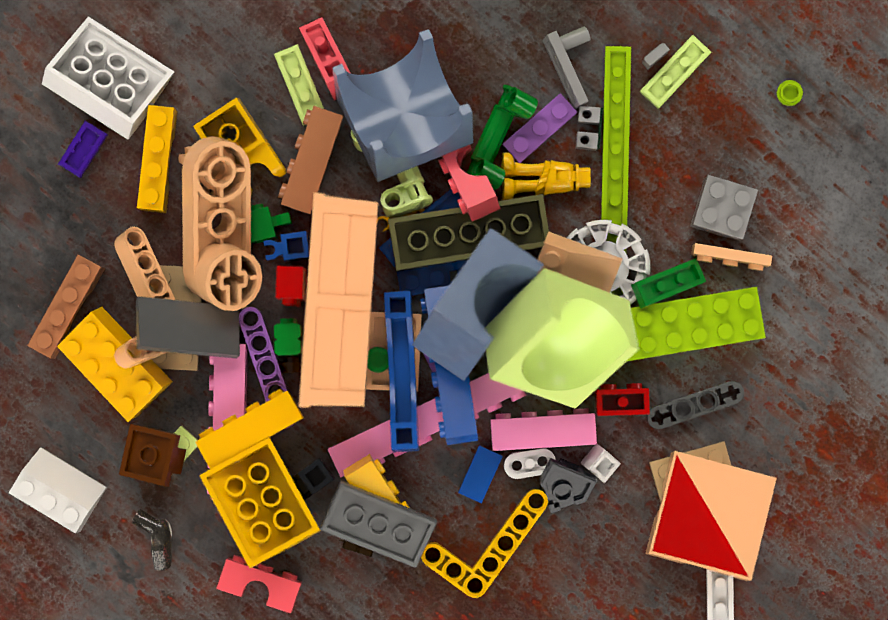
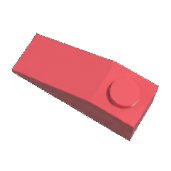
(323, 51)

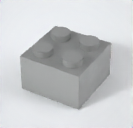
(724, 208)

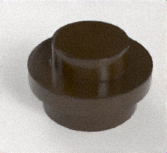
(291, 364)

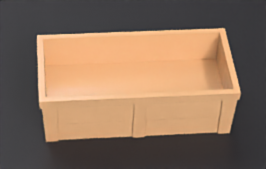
(338, 302)

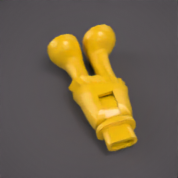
(554, 177)

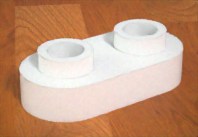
(529, 463)

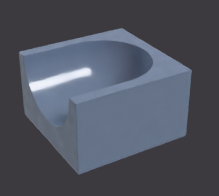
(480, 291)

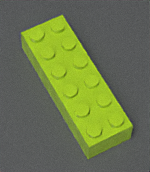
(697, 323)

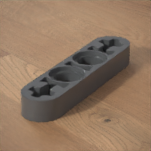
(696, 408)

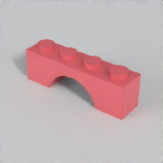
(475, 192)

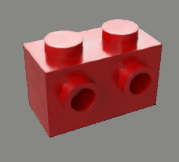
(627, 401)

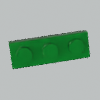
(668, 283)

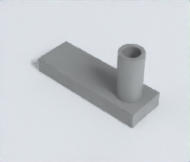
(557, 48)

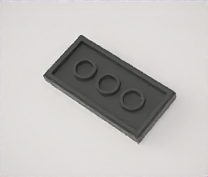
(186, 328)
(378, 524)

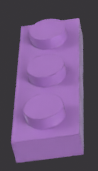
(539, 128)

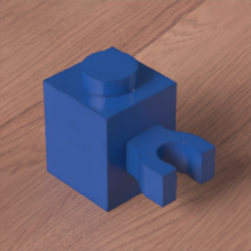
(292, 247)

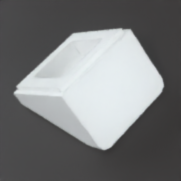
(600, 463)

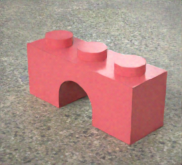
(282, 588)

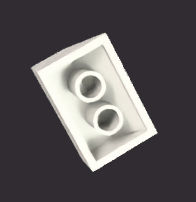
(58, 490)

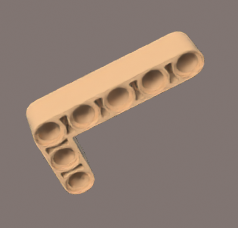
(140, 280)

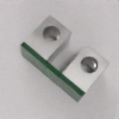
(595, 119)

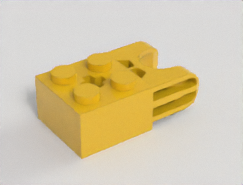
(248, 134)

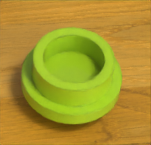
(789, 93)

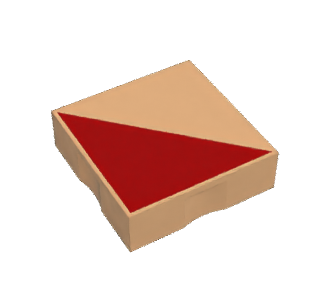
(711, 515)

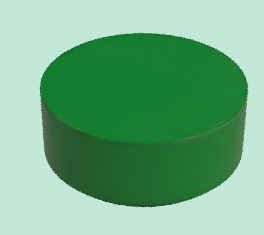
(377, 359)

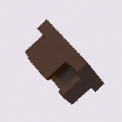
(152, 455)

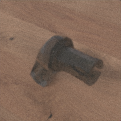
(160, 538)

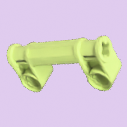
(411, 181)

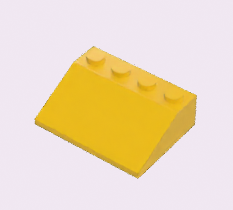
(259, 503)

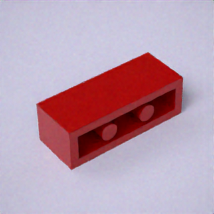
(291, 285)

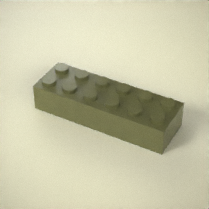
(452, 236)

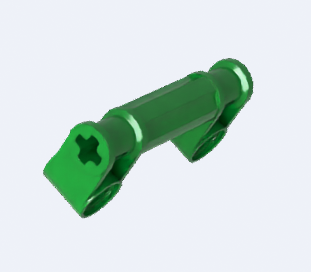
(511, 104)

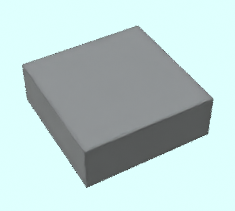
(655, 55)

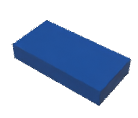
(480, 474)

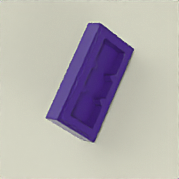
(83, 149)

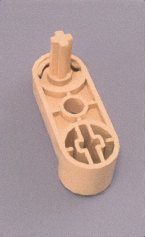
(219, 259)

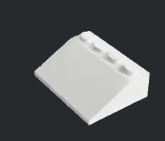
(106, 77)

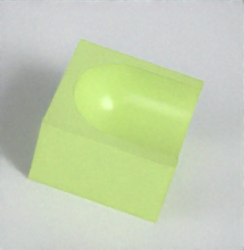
(560, 339)

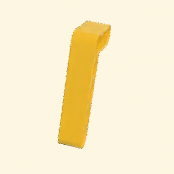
(493, 550)

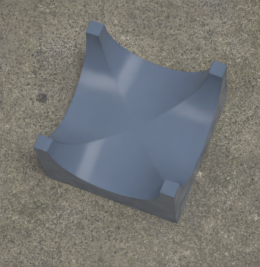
(404, 111)

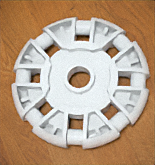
(626, 237)

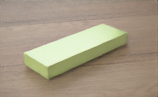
(675, 71)
(298, 80)

